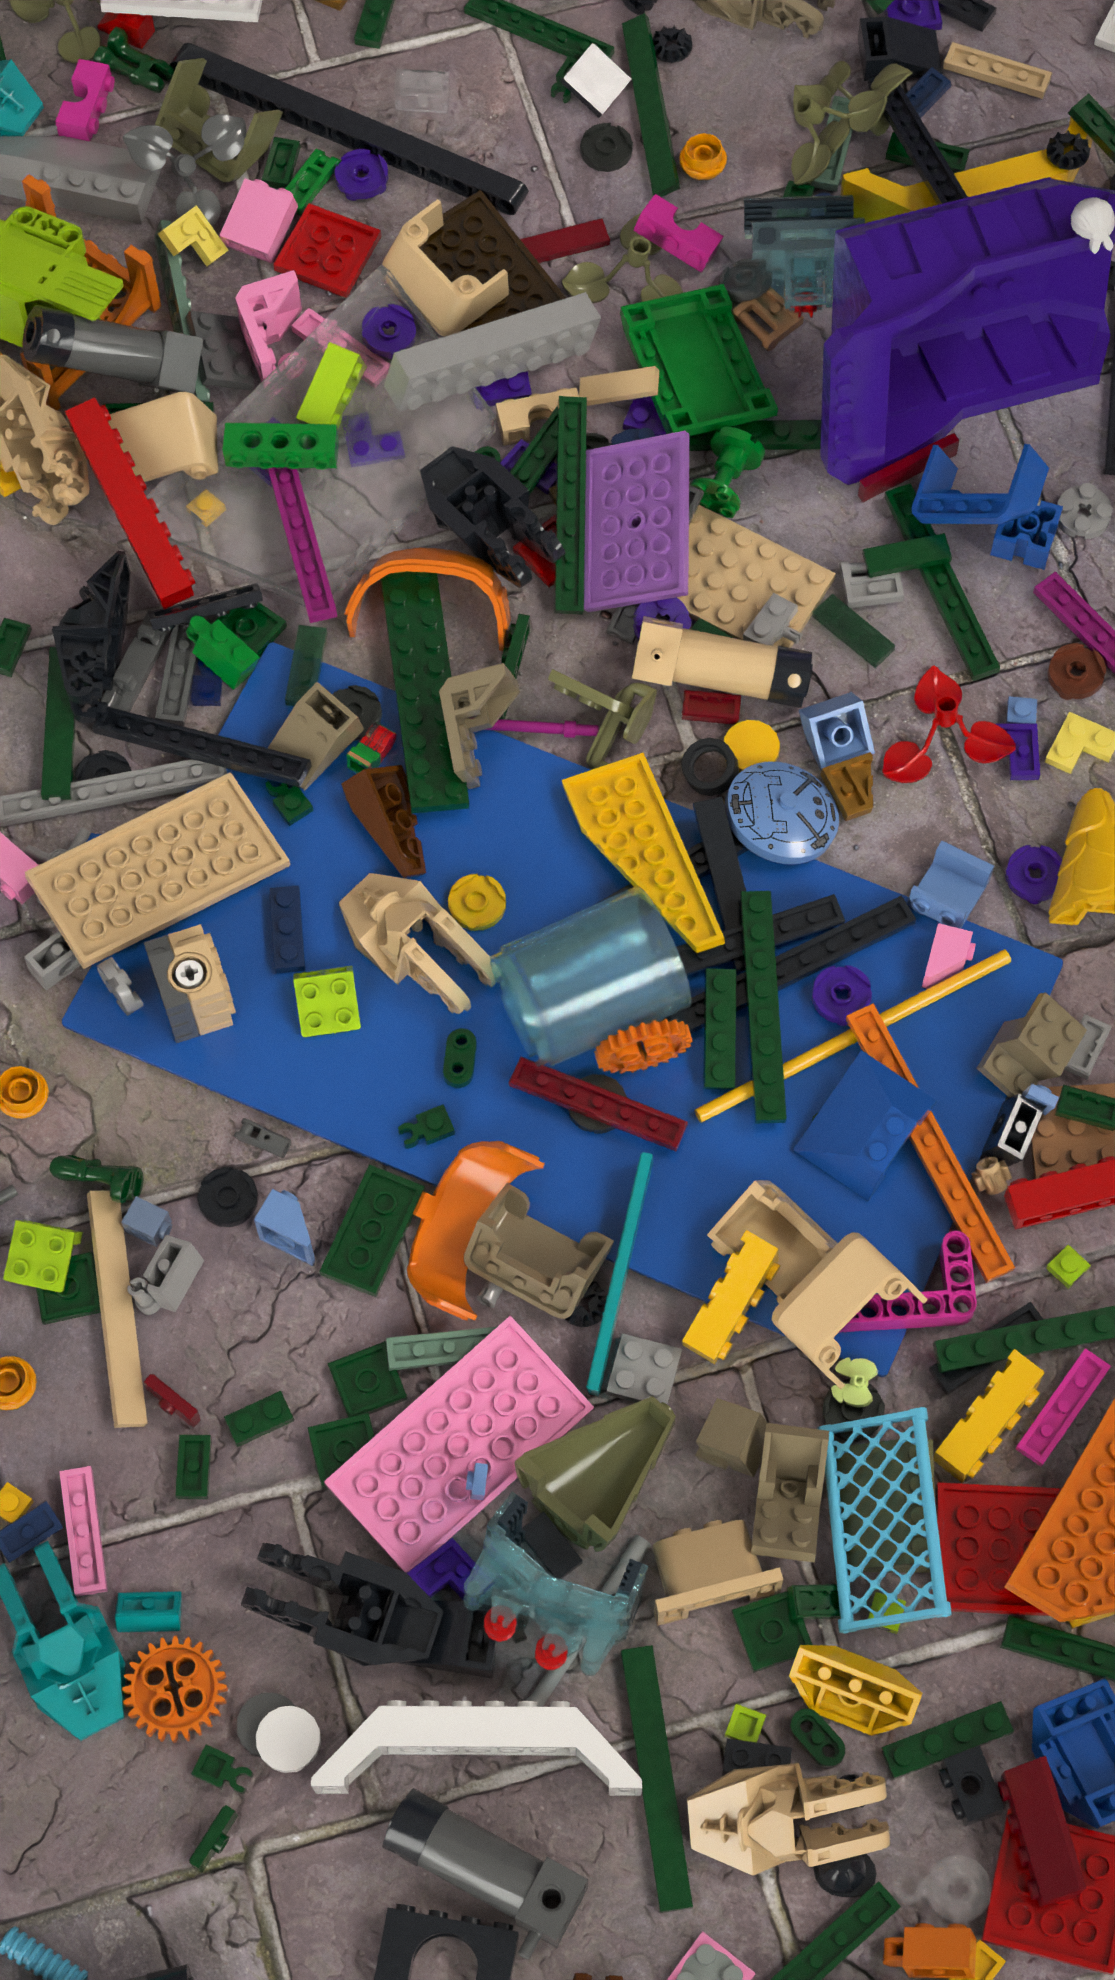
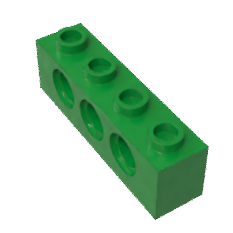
(270, 437)

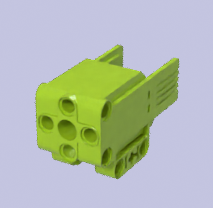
(47, 267)

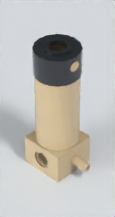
(721, 663)

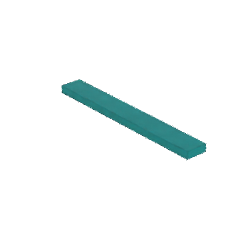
(619, 1274)

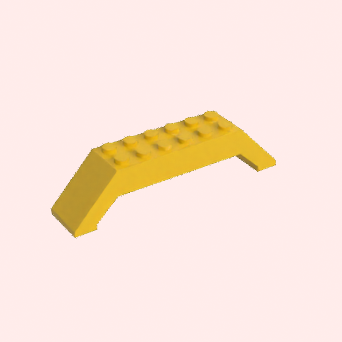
(880, 198)

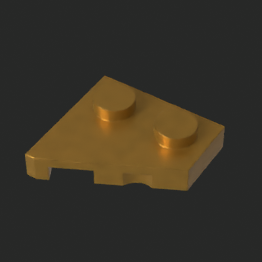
(851, 785)

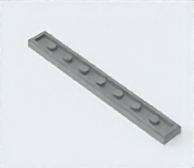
(110, 791)

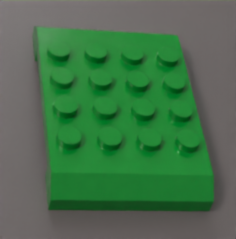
(701, 361)

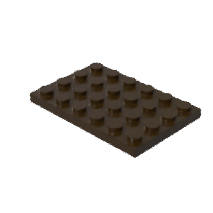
(483, 244)

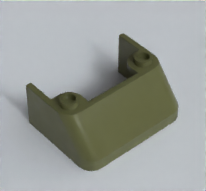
(186, 111)

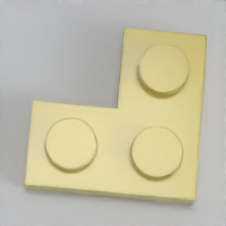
(194, 230)
(1077, 736)

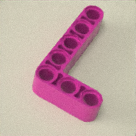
(942, 1300)

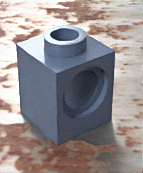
(147, 1222)

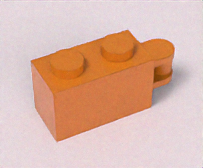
(933, 1951)

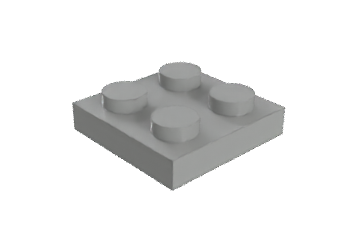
(643, 1370)

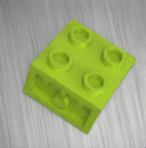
(326, 1001)
(40, 1255)

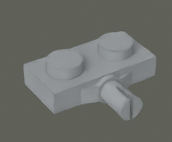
(773, 622)

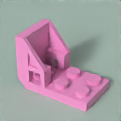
(271, 304)

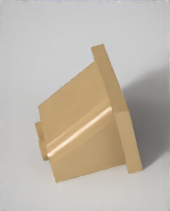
(709, 1569)

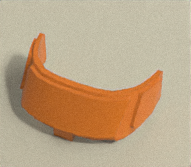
(441, 562)
(451, 1215)

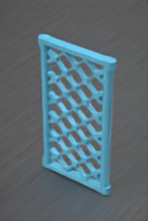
(942, 1606)

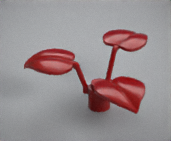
(942, 696)

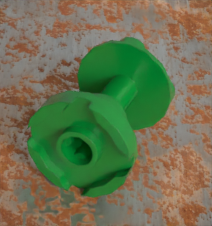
(734, 455)

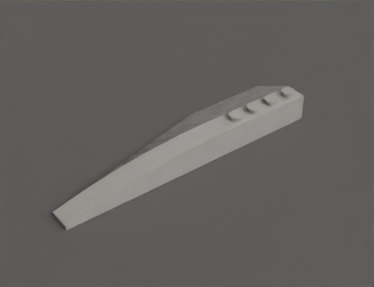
(80, 175)

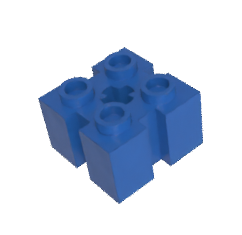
(1028, 536)

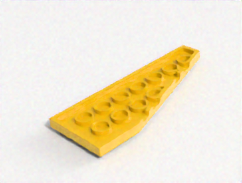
(632, 827)

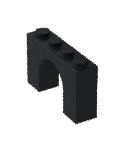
(409, 1931)

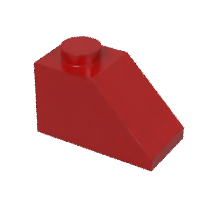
(138, 27)

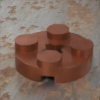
(1074, 686)

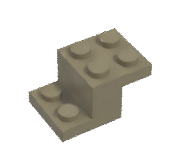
(1032, 1047)

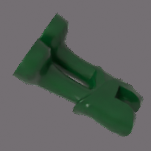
(150, 70)
(124, 1181)

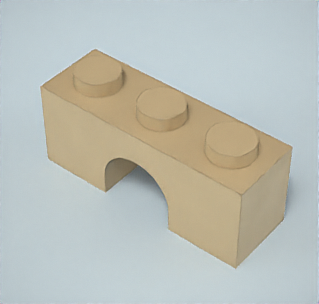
(517, 415)

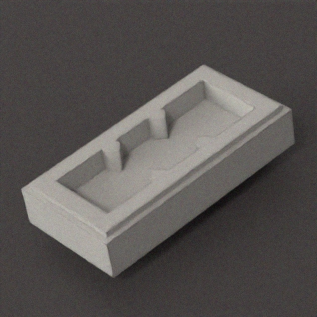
(1089, 1047)

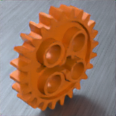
(660, 1039)
(147, 1697)

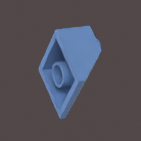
(837, 729)
(283, 1226)

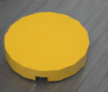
(752, 743)
(477, 902)

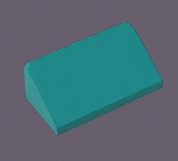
(148, 1611)

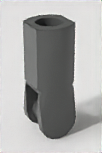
(266, 1140)

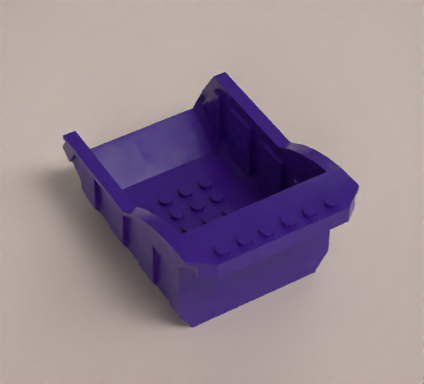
(958, 319)

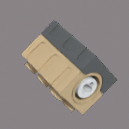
(191, 982)

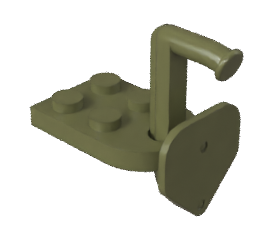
(618, 713)

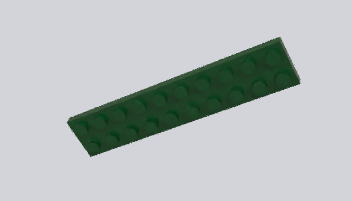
(419, 672)

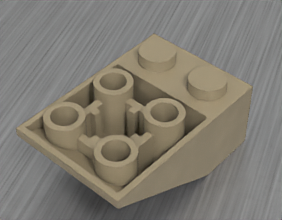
(317, 730)

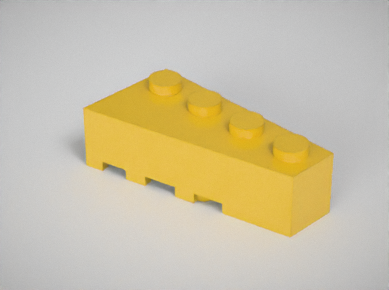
(732, 1298)
(989, 1417)

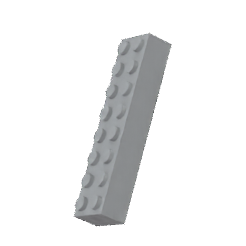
(491, 352)

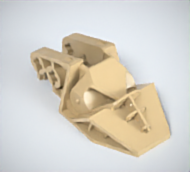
(39, 444)
(381, 917)
(751, 1812)

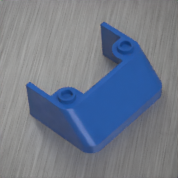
(940, 505)

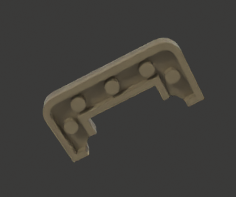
(532, 1257)

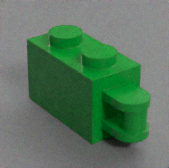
(221, 651)

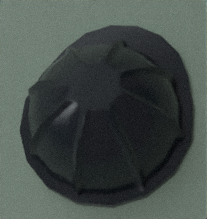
(847, 1876)

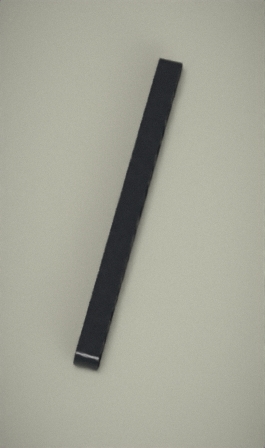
(355, 130)

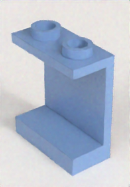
(951, 886)

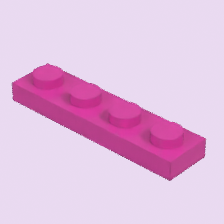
(1063, 1407)

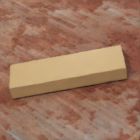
(620, 385)

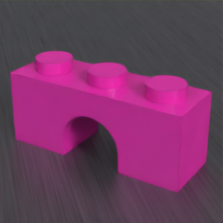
(81, 118)
(691, 246)

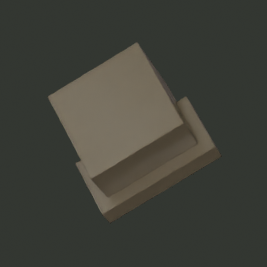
(732, 1438)

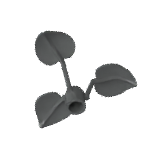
(151, 144)

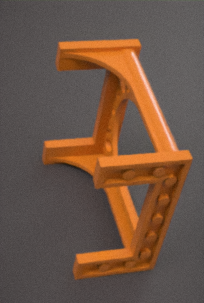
(138, 283)

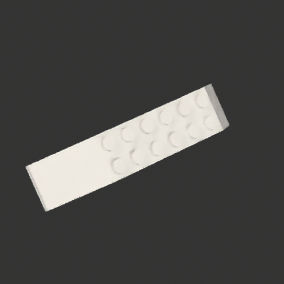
(476, 1731)

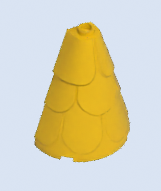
(1088, 863)

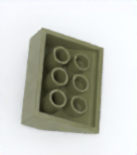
(884, 1517)

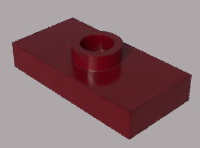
(711, 707)
(171, 1401)

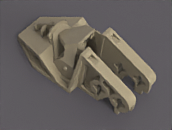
(772, 12)

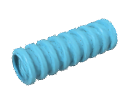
(39, 1959)

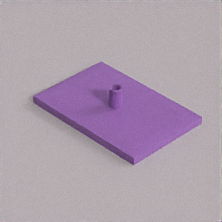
(637, 522)

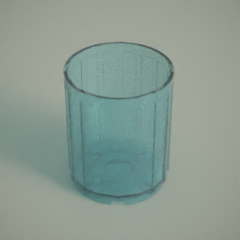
(591, 977)

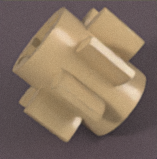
(991, 1175)

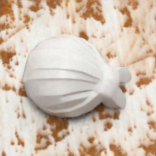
(1095, 221)

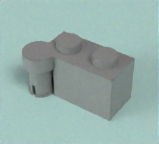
(167, 1276)

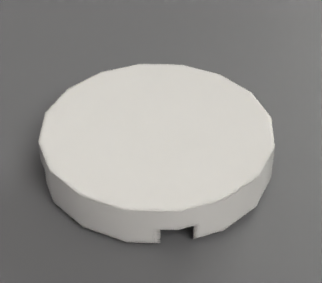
(288, 1739)

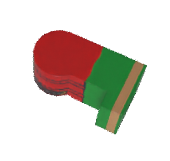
(371, 748)

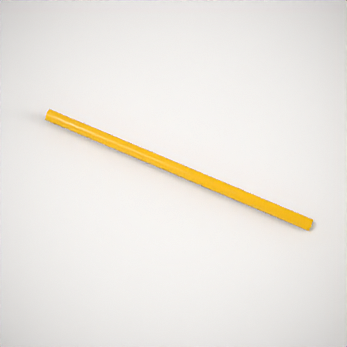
(847, 1038)

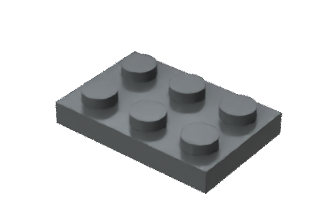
(223, 350)

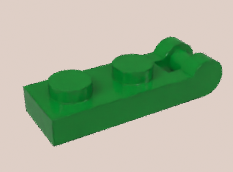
(311, 178)

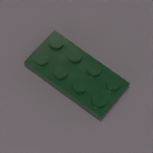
(372, 1231)

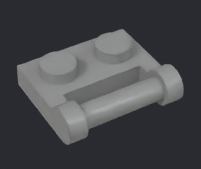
(869, 591)

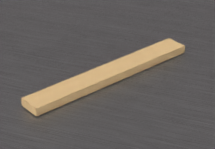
(116, 1311)

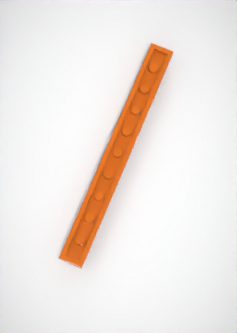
(937, 1154)

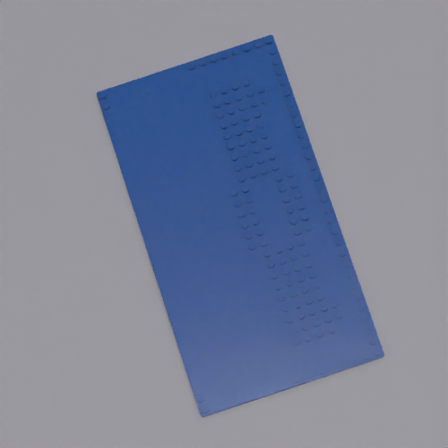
(526, 837)

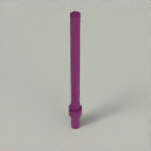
(568, 729)

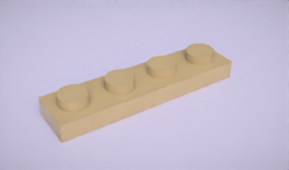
(997, 70)

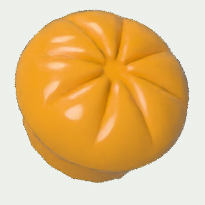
(703, 157)
(22, 1092)
(16, 1382)

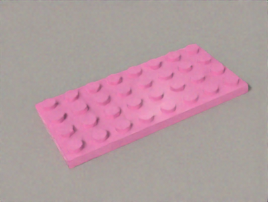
(484, 1410)

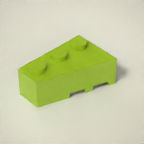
(332, 386)

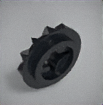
(674, 52)
(1072, 159)
(596, 1306)

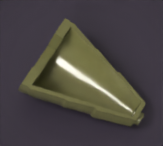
(597, 1471)

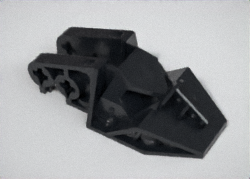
(479, 503)
(93, 637)
(380, 1616)

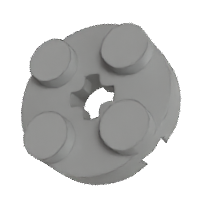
(1085, 497)
(118, 984)

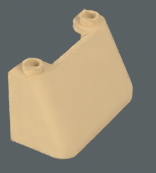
(169, 436)
(780, 1222)

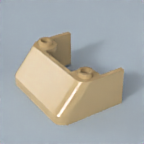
(442, 303)
(834, 1295)

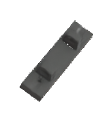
(136, 666)

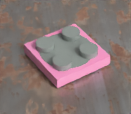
(710, 1962)

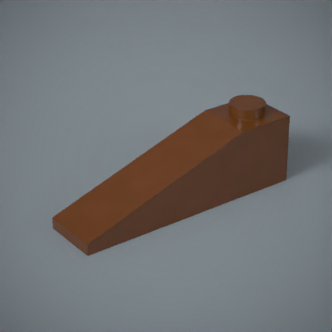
(383, 807)

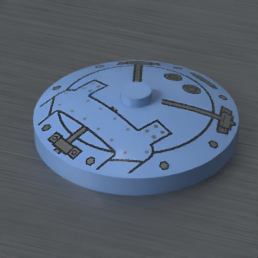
(781, 812)

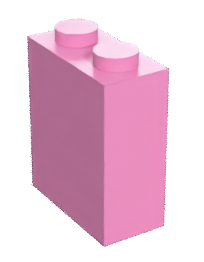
(259, 220)

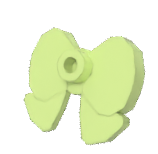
(856, 1393)

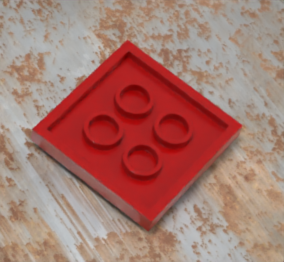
(327, 250)

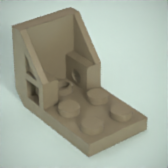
(478, 693)
(789, 1492)

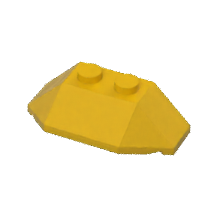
(853, 1689)

